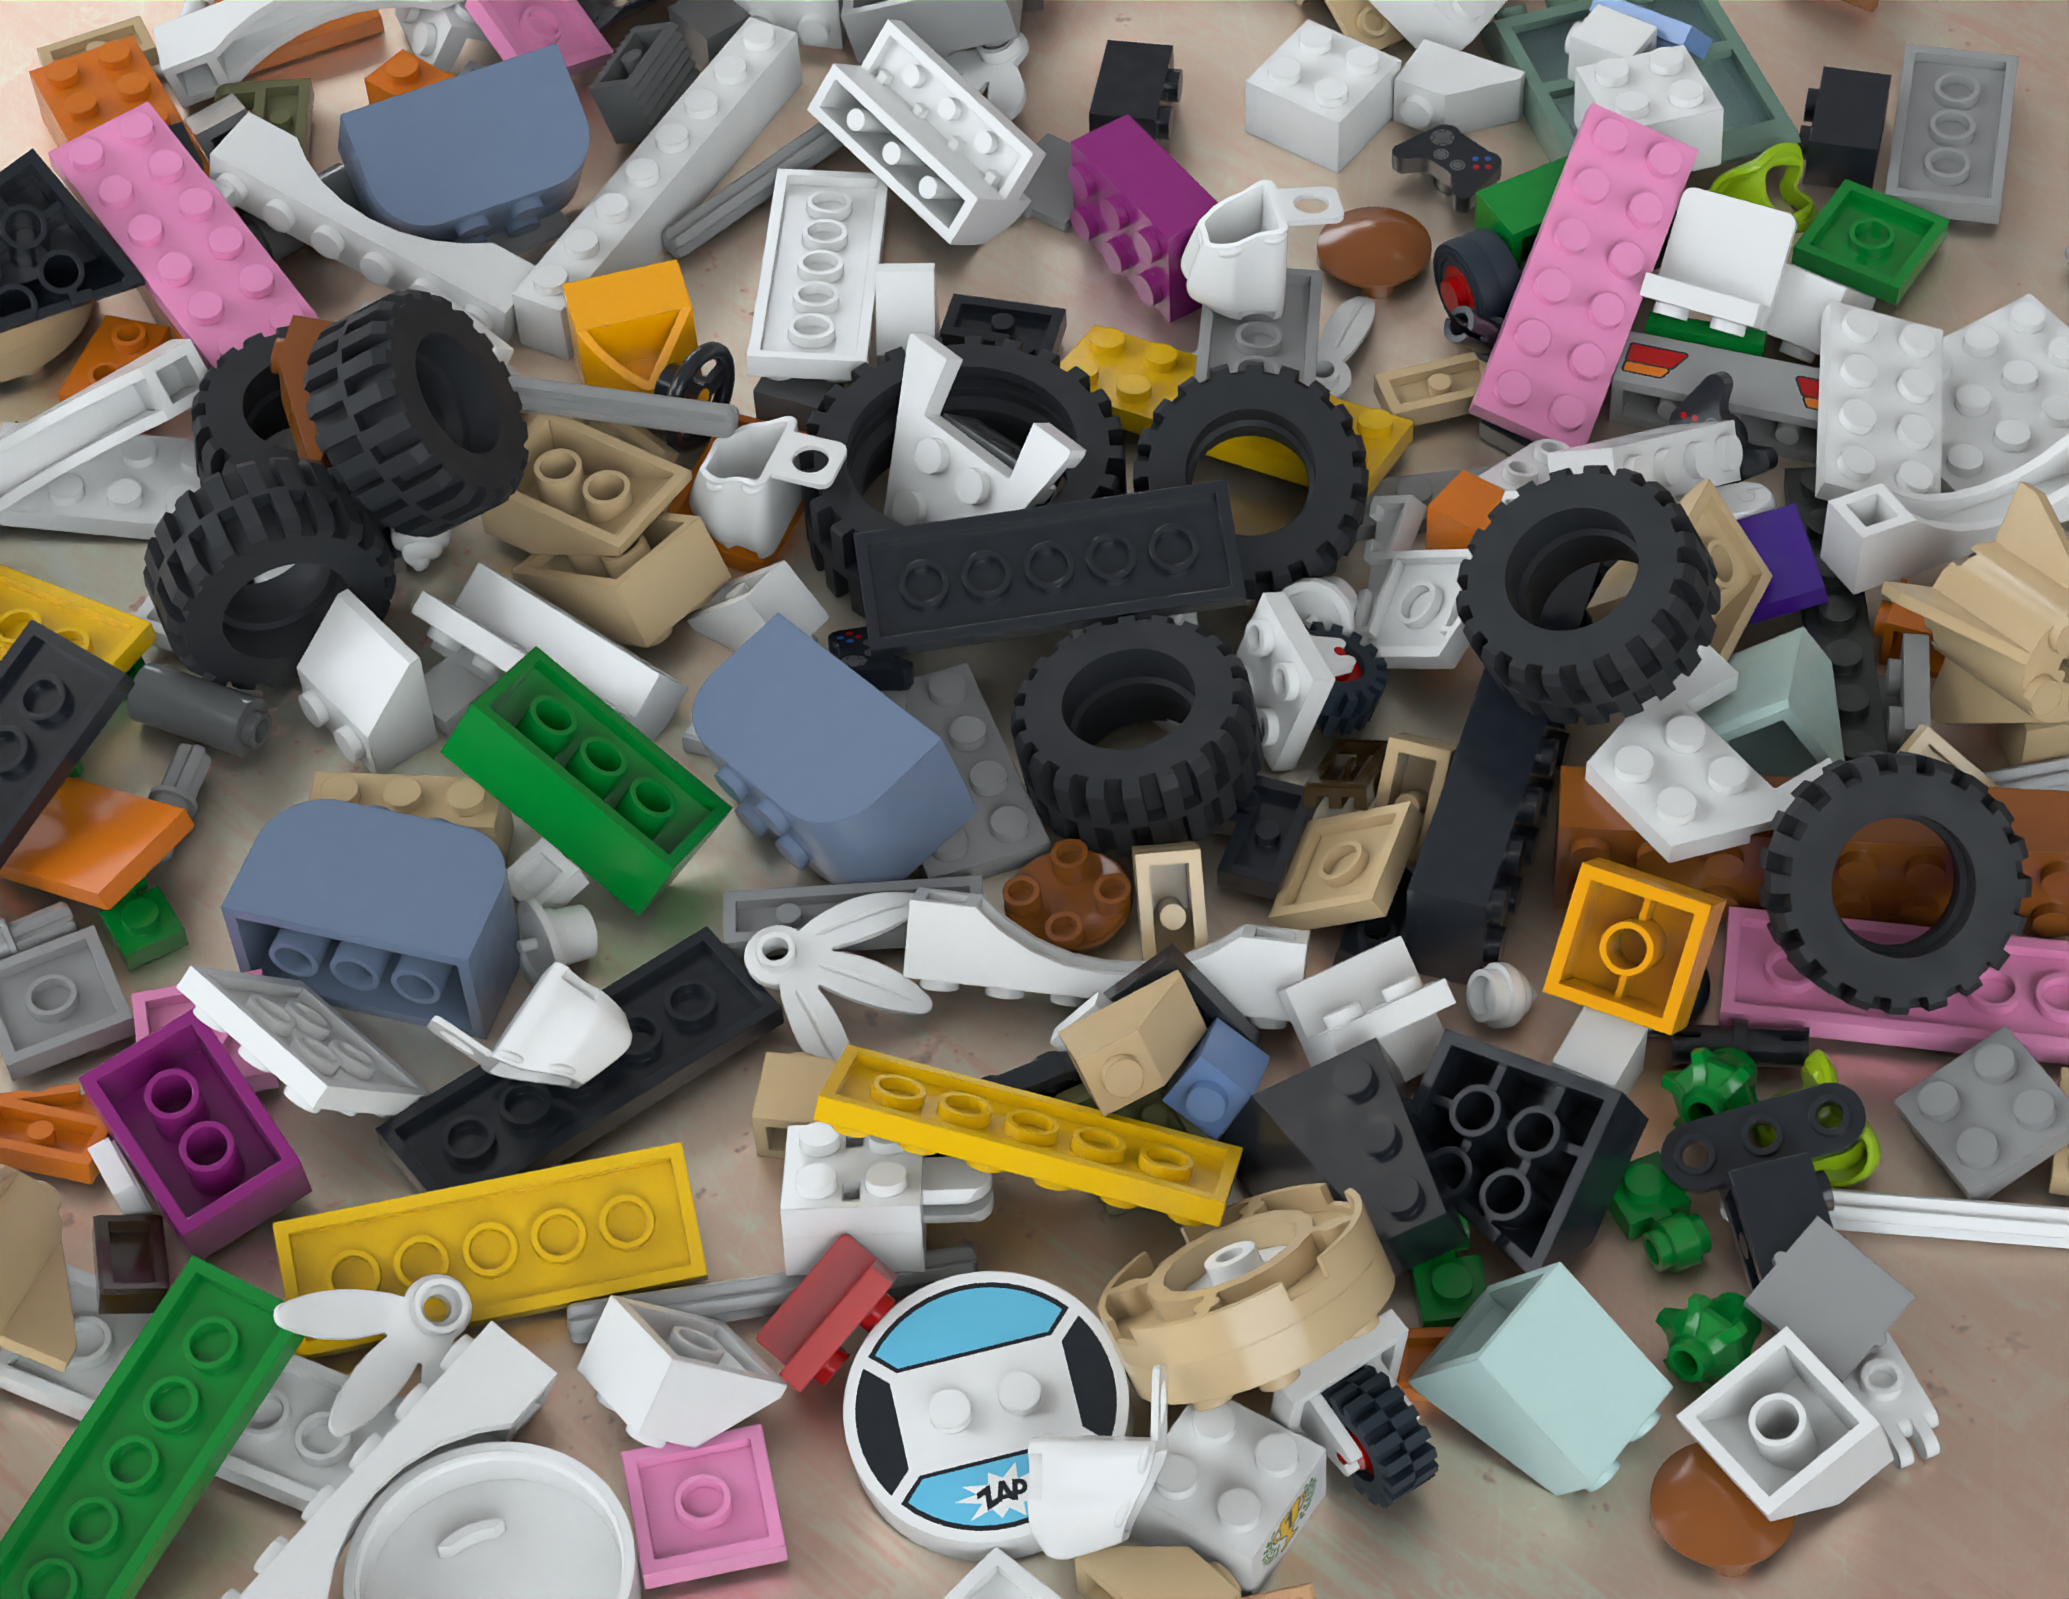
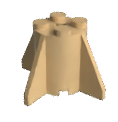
(2001, 622)
(33, 1272)

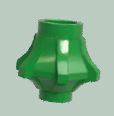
(1712, 1083)
(1708, 1337)

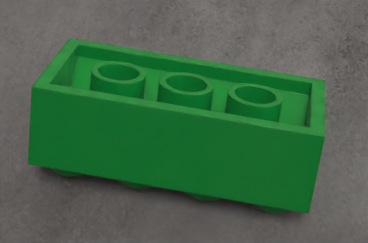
(585, 779)

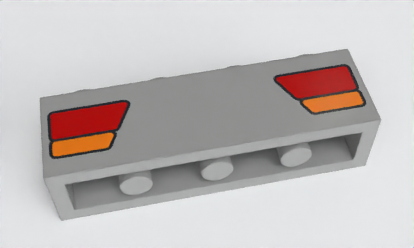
(1768, 395)

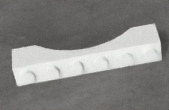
(236, 35)
(285, 192)
(99, 418)
(1897, 533)
(971, 942)
(482, 1397)

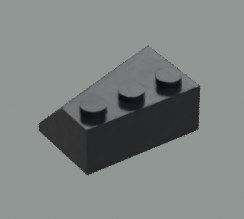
(51, 248)
(1355, 1130)
(1525, 1147)

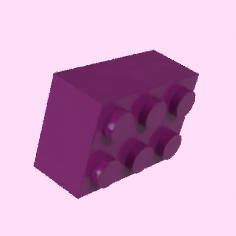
(1137, 211)
(195, 1135)

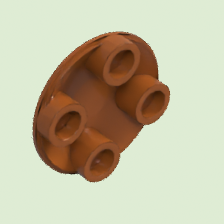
(1374, 249)
(1070, 897)
(1710, 1516)

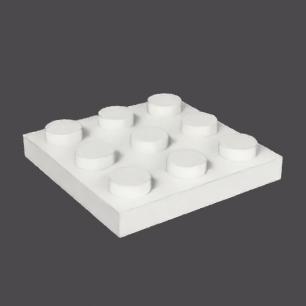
(301, 1041)

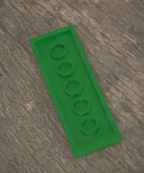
(149, 1442)

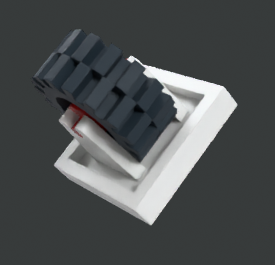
(1306, 679)
(1361, 1414)

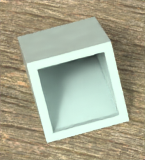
(1783, 707)
(1545, 1380)

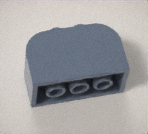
(471, 151)
(827, 761)
(379, 913)

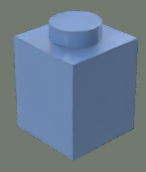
(1216, 1079)

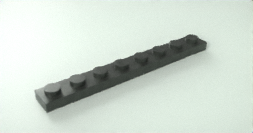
(1841, 631)

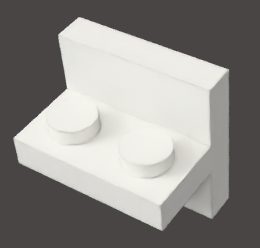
(1368, 999)

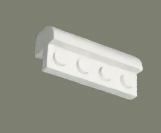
(930, 137)
(503, 621)

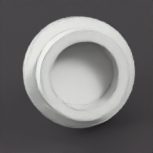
(420, 550)
(1499, 995)

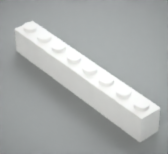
(663, 177)

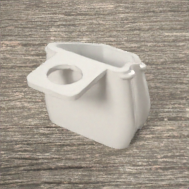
(1241, 248)
(755, 481)
(556, 1037)
(1094, 1486)

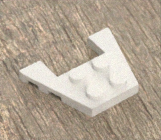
(945, 473)
(1410, 592)
(1681, 778)

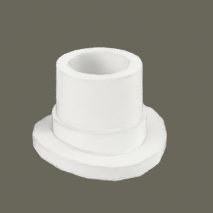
(1325, 601)
(553, 936)

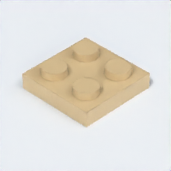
(1347, 867)

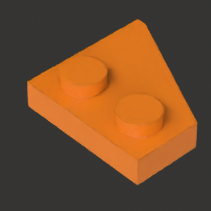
(50, 1132)

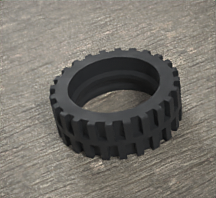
(993, 385)

